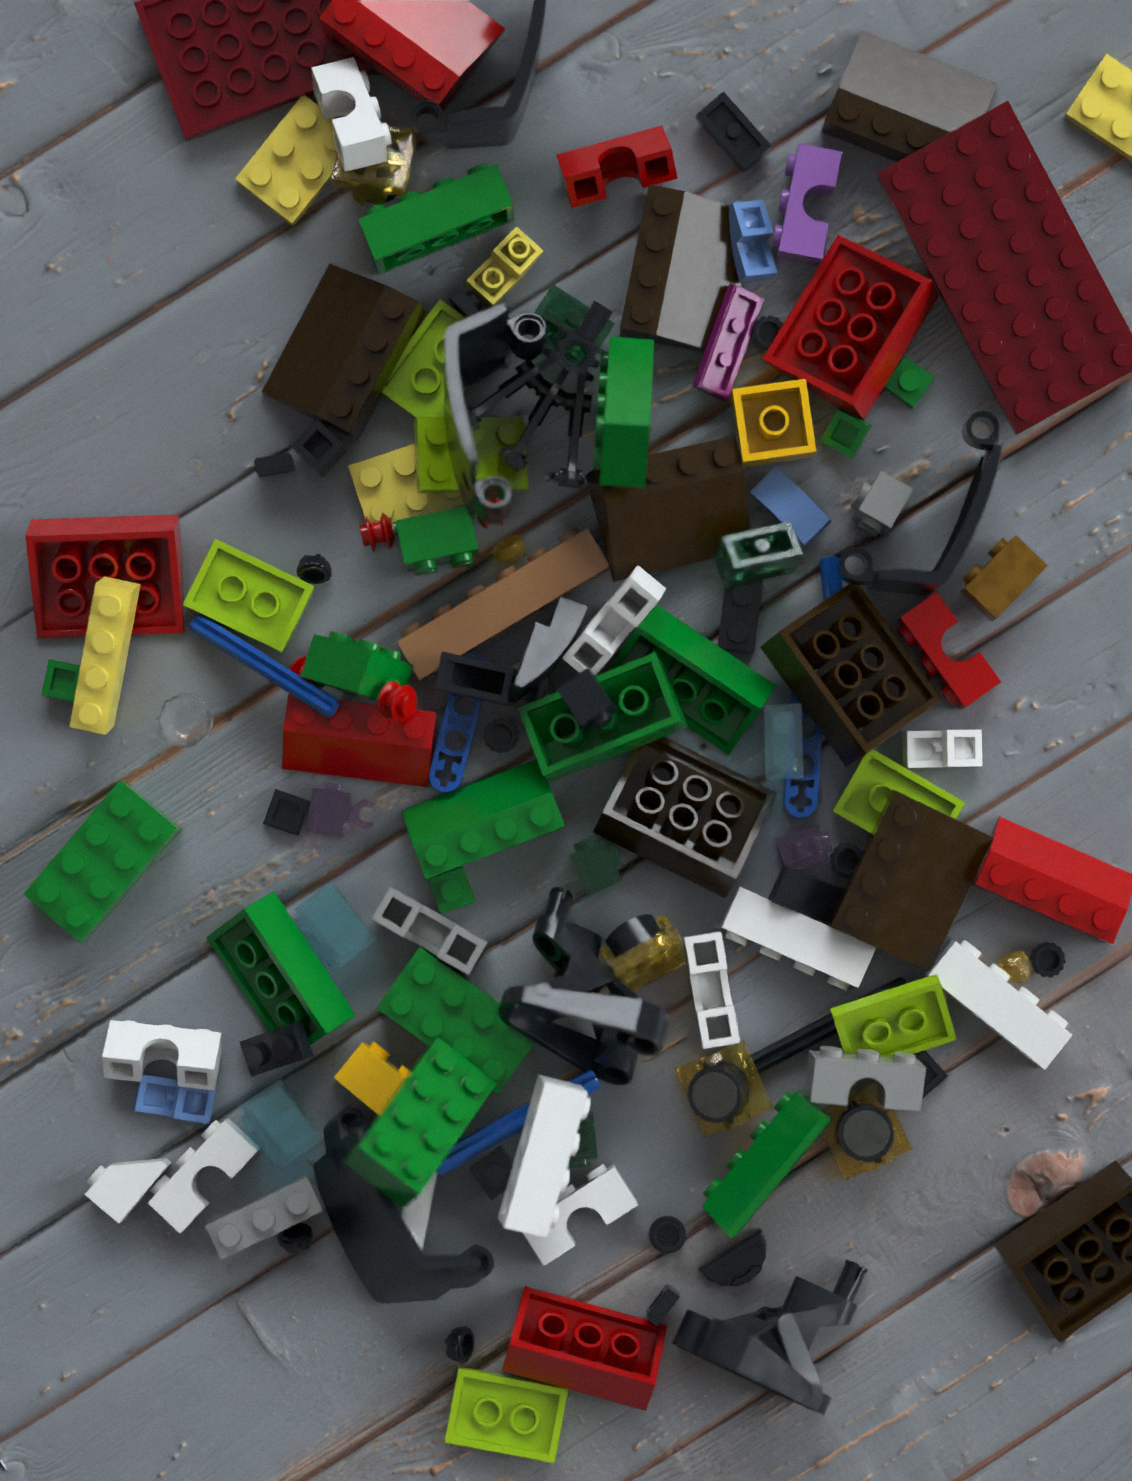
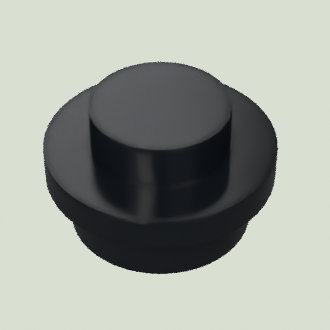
(667, 1234)

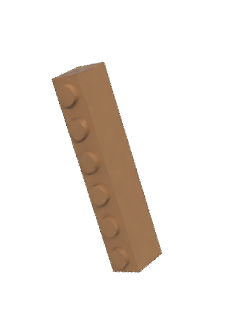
(505, 603)

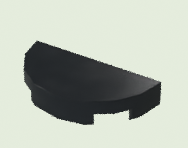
(738, 1263)

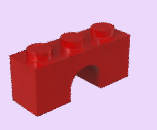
(637, 155)
(961, 681)

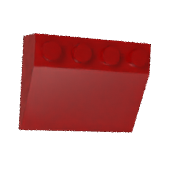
(416, 44)
(852, 326)
(76, 553)

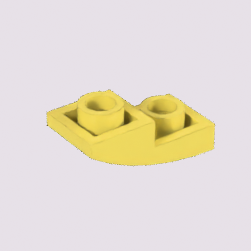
(504, 268)

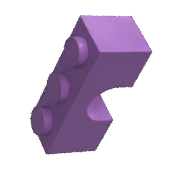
(811, 172)

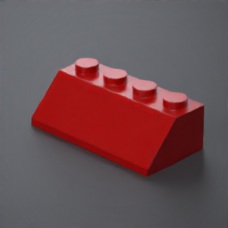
(358, 743)
(1055, 881)
(585, 1348)

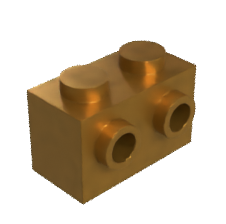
(1003, 577)

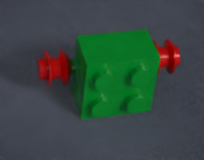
(429, 538)
(360, 670)

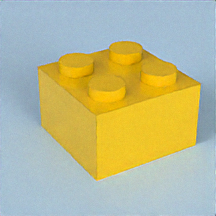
(773, 423)

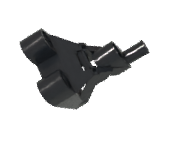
(620, 1020)
(786, 1336)

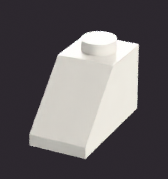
(124, 1185)

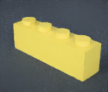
(104, 655)

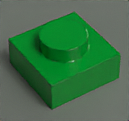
(908, 382)
(846, 433)
(61, 680)
(452, 890)

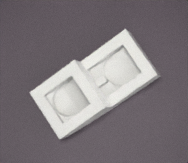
(942, 749)

